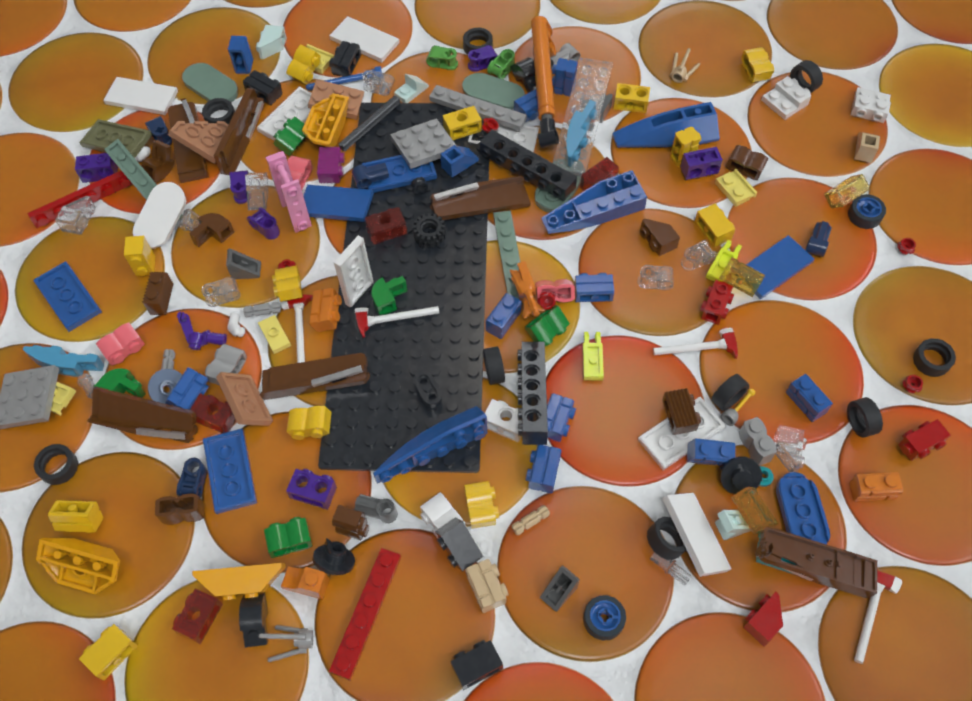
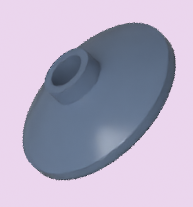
(162, 378)

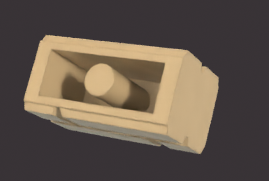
(486, 585)

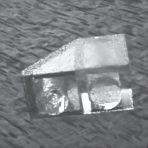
(257, 190)
(75, 216)
(789, 447)

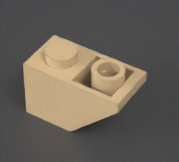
(866, 147)

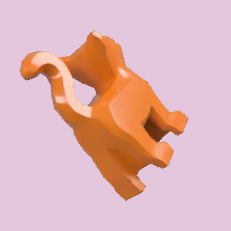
(526, 290)

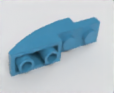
(578, 130)
(68, 364)

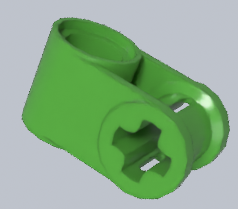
(441, 56)
(501, 64)

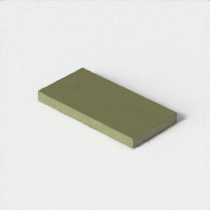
(105, 133)

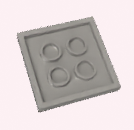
(422, 143)
(27, 396)

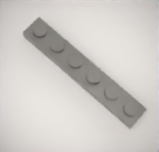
(485, 109)

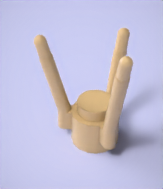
(680, 73)

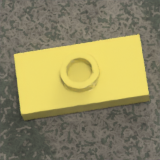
(274, 334)

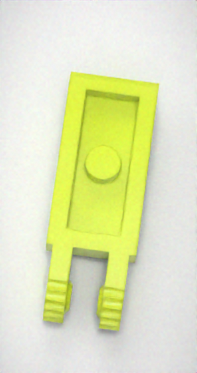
(721, 261)
(593, 358)

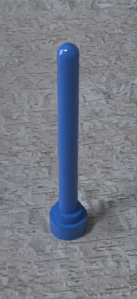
(346, 79)

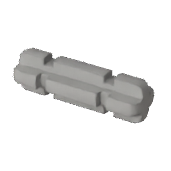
(262, 309)
(167, 362)

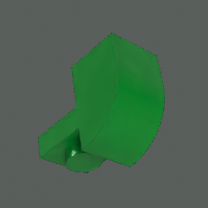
(384, 294)
(121, 381)

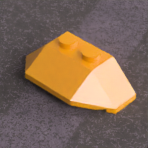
(326, 120)
(78, 563)
(239, 580)

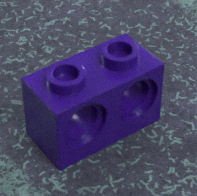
(701, 163)
(95, 167)
(309, 493)

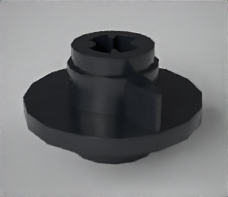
(739, 474)
(333, 558)

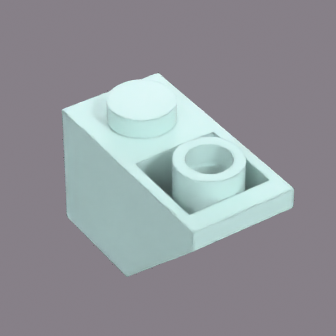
(271, 41)

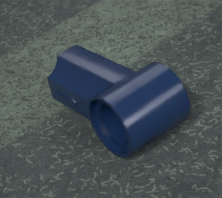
(365, 176)
(818, 241)

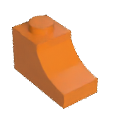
(306, 581)

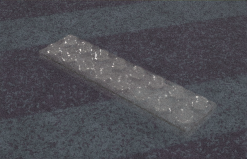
(589, 84)

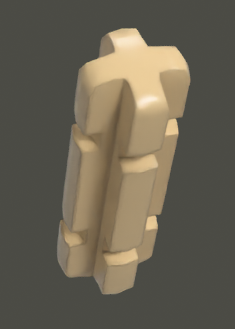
(530, 520)

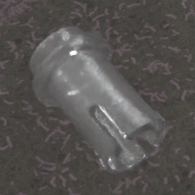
(86, 382)

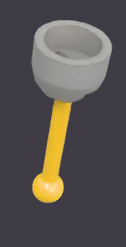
(731, 415)

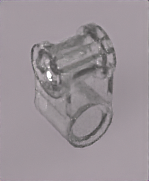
(378, 83)
(698, 256)
(658, 277)
(222, 291)

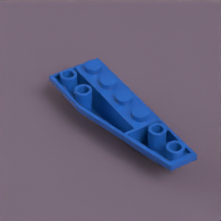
(661, 128)
(598, 204)
(435, 442)

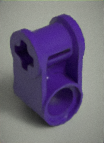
(482, 58)
(238, 186)
(264, 223)

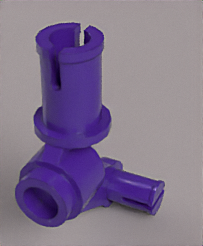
(196, 339)

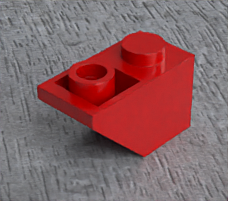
(766, 621)

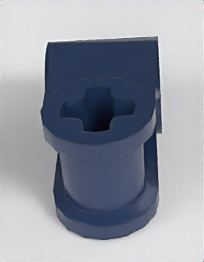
(159, 130)
(192, 482)

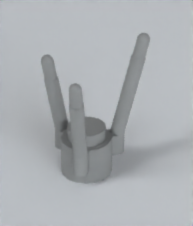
(302, 639)

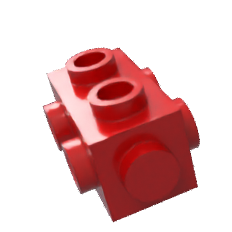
(719, 297)
(926, 438)

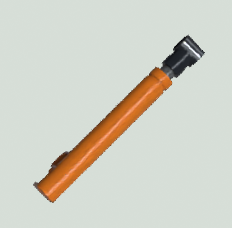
(544, 49)

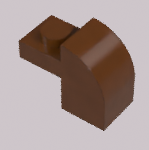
(160, 163)
(211, 226)

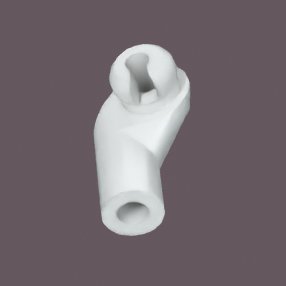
(143, 154)
(233, 326)

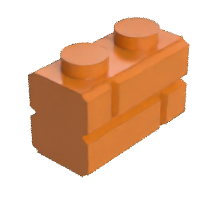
(325, 309)
(876, 486)

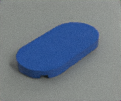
(802, 507)

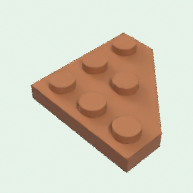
(200, 136)

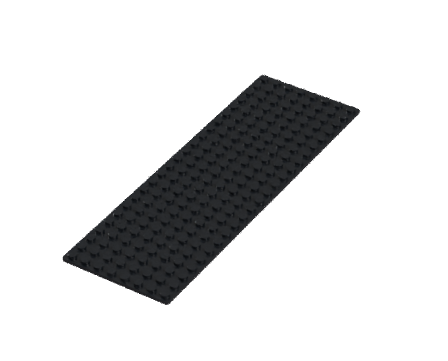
(387, 412)

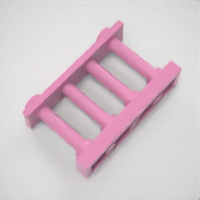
(289, 191)

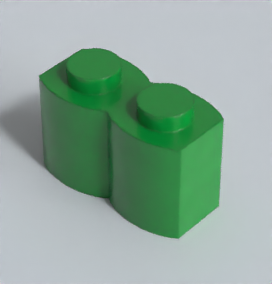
(290, 136)
(547, 325)
(288, 537)

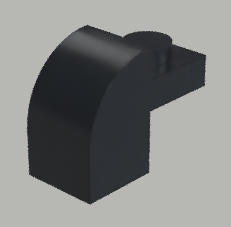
(526, 71)
(253, 620)

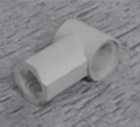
(566, 52)

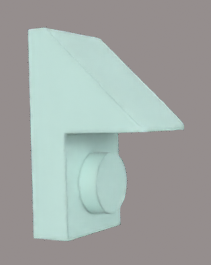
(411, 89)
(731, 524)

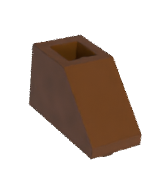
(660, 236)

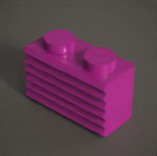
(329, 165)

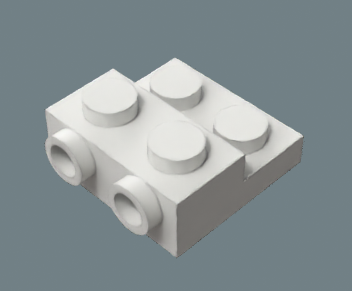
(787, 97)
(871, 105)

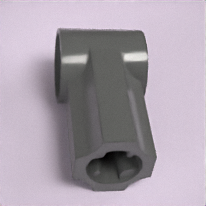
(374, 507)

